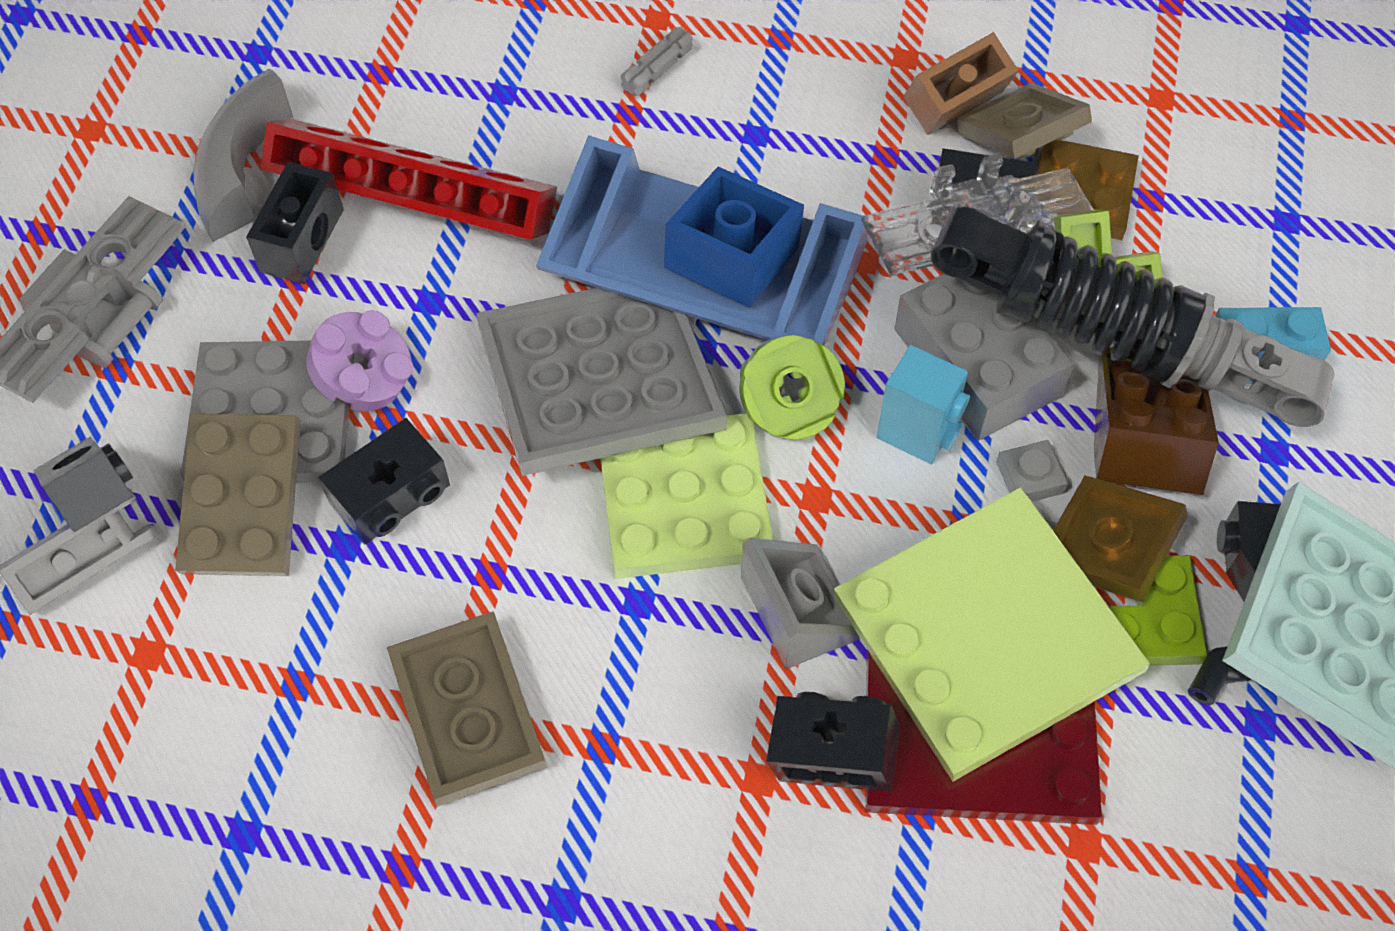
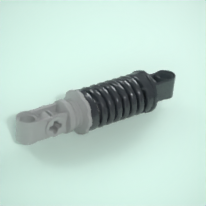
(1132, 313)

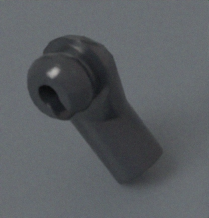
(1213, 676)

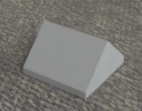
(795, 599)

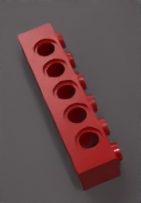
(413, 178)

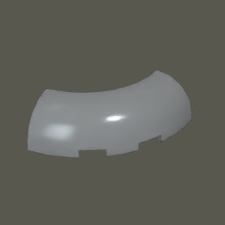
(224, 147)

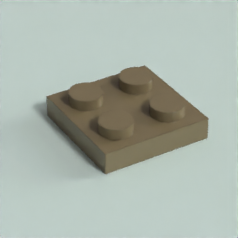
(1024, 120)

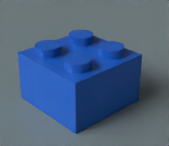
(733, 236)

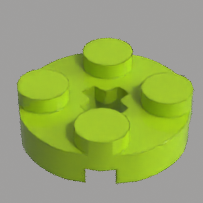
(818, 399)

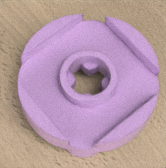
(362, 334)

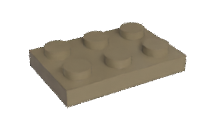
(238, 495)
(466, 708)

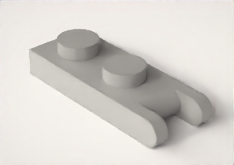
(71, 558)

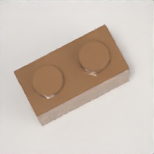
(960, 83)

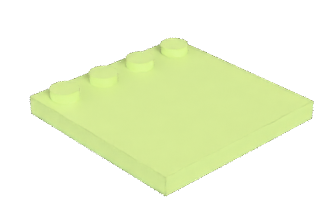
(989, 632)

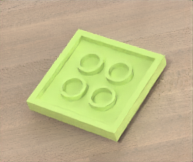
(686, 502)

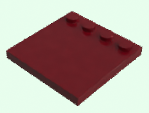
(1039, 780)

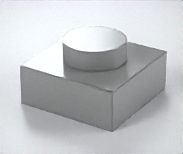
(1032, 469)

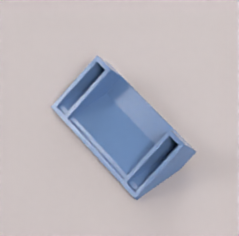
(615, 240)

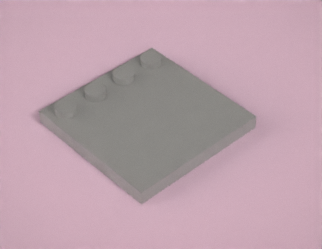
(596, 377)

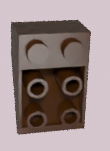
(1152, 431)

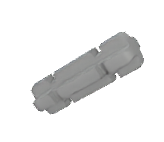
(656, 61)

